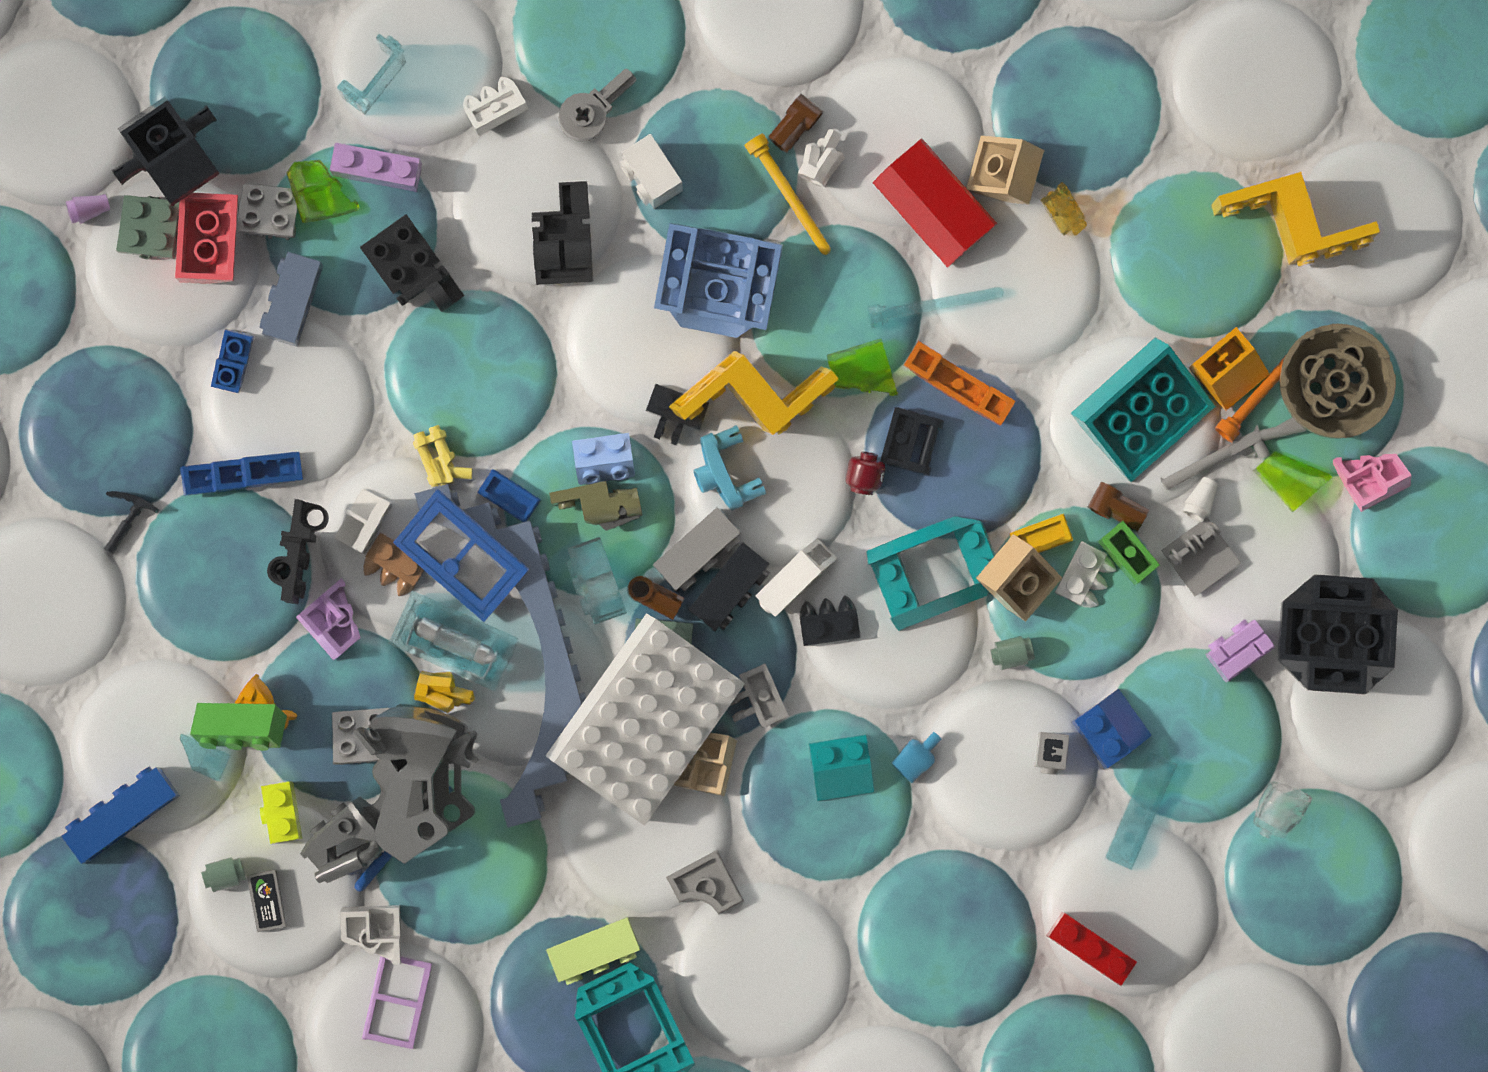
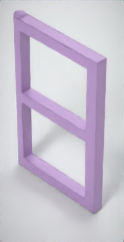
(418, 1005)

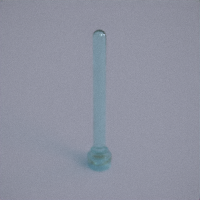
(880, 314)

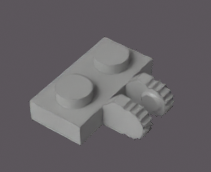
(762, 695)

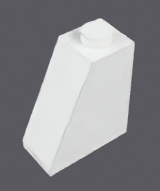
(795, 577)

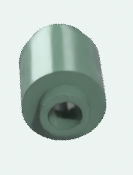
(1012, 652)
(223, 874)

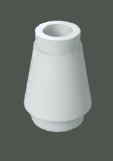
(1200, 501)

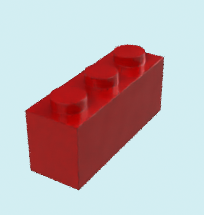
(1091, 948)

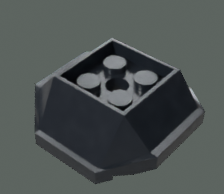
(1367, 626)

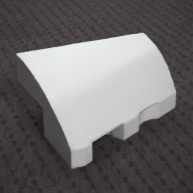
(373, 929)

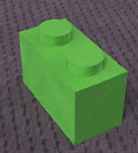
(1128, 553)

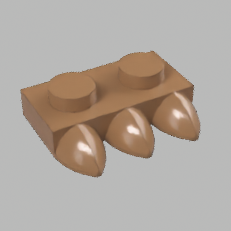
(393, 563)

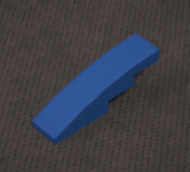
(241, 473)

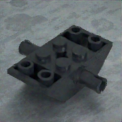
(167, 150)

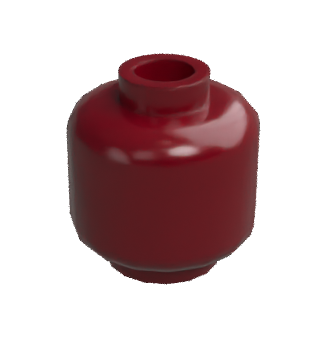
(865, 473)

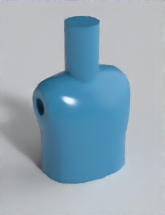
(916, 757)

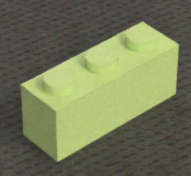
(593, 951)

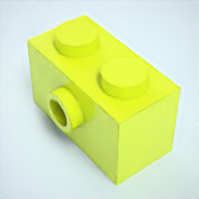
(280, 812)

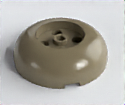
(1353, 352)

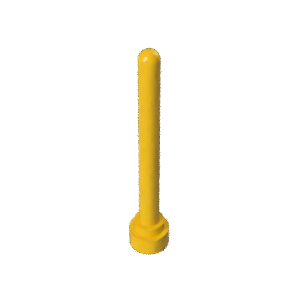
(759, 148)

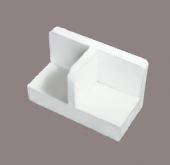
(363, 521)

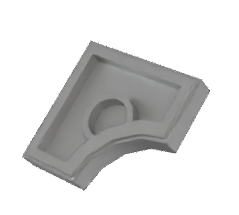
(706, 881)

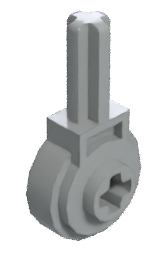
(595, 106)

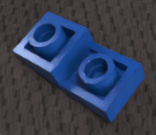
(232, 361)

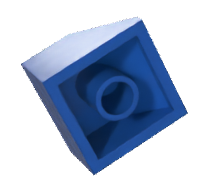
(1111, 729)

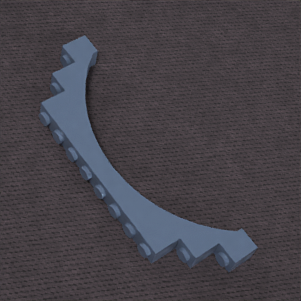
(561, 690)

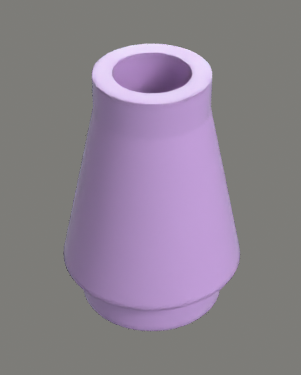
(86, 207)

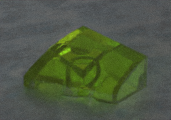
(863, 368)
(1290, 479)

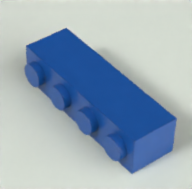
(120, 815)

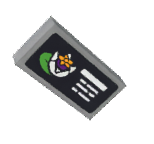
(266, 900)

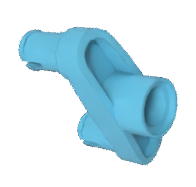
(714, 473)

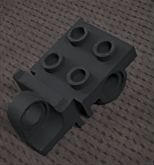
(562, 242)
(408, 264)
(297, 557)

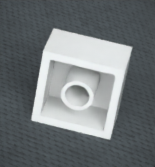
(651, 171)

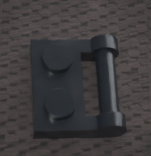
(902, 438)

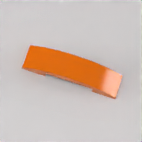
(958, 384)

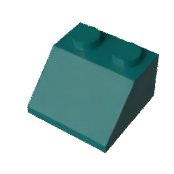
(841, 767)

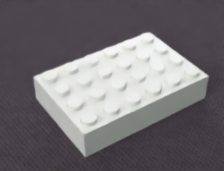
(645, 719)

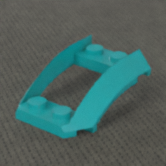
(896, 584)
(615, 988)

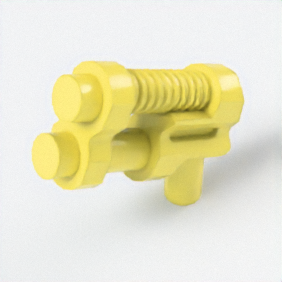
(440, 469)

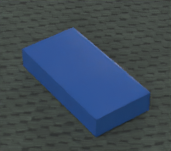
(509, 496)

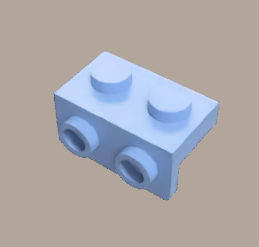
(603, 458)

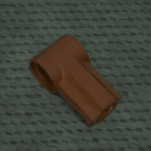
(800, 117)
(1112, 504)
(658, 598)

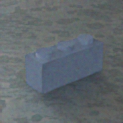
(291, 298)

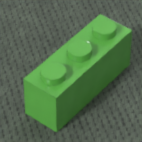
(238, 725)

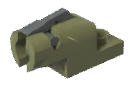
(599, 505)

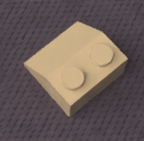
(1005, 169)

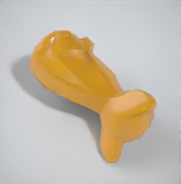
(258, 693)

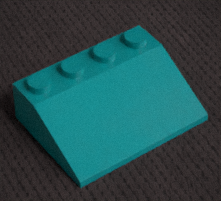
(1143, 409)

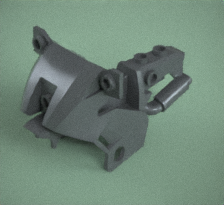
(414, 784)

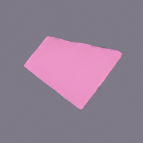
(1373, 478)

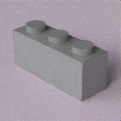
(697, 550)

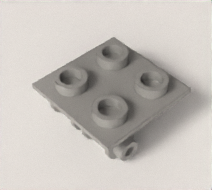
(267, 212)
(1201, 556)
(345, 744)

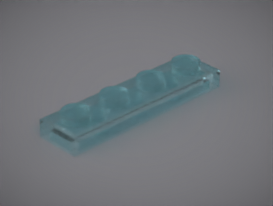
(1140, 811)

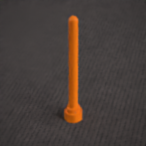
(1230, 427)

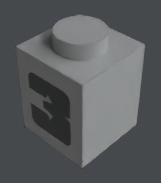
(1051, 752)

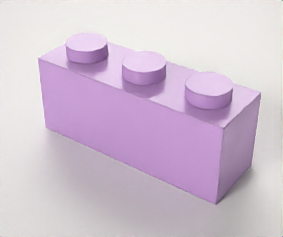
(375, 167)

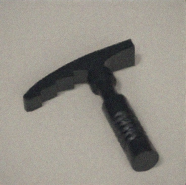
(125, 525)

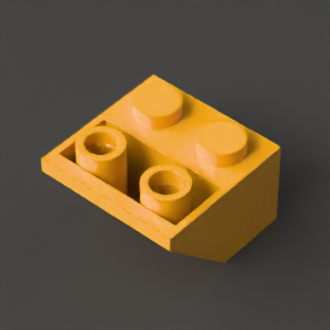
(1230, 369)

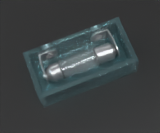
(454, 641)

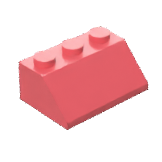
(206, 238)

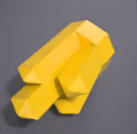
(441, 692)

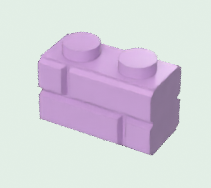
(1239, 650)

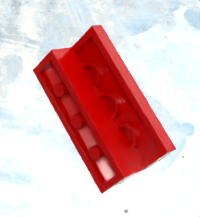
(934, 202)

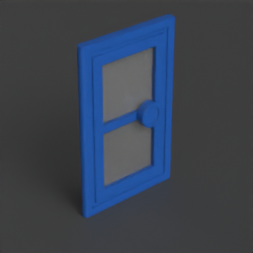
(461, 555)

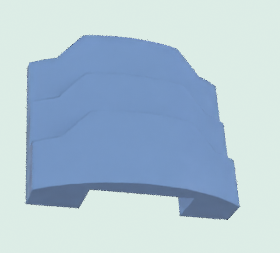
(717, 280)

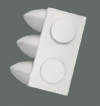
(495, 106)
(1083, 575)

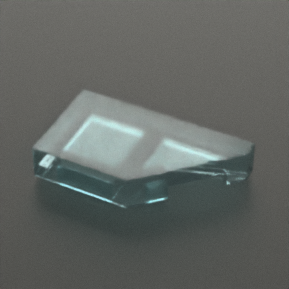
(205, 761)

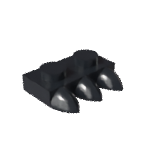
(829, 624)

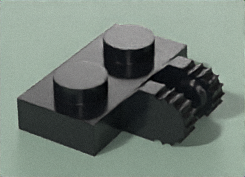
(659, 405)

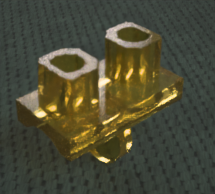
(1064, 210)

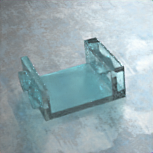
(364, 100)

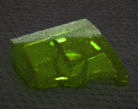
(317, 192)

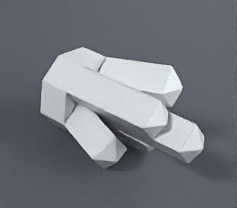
(822, 159)

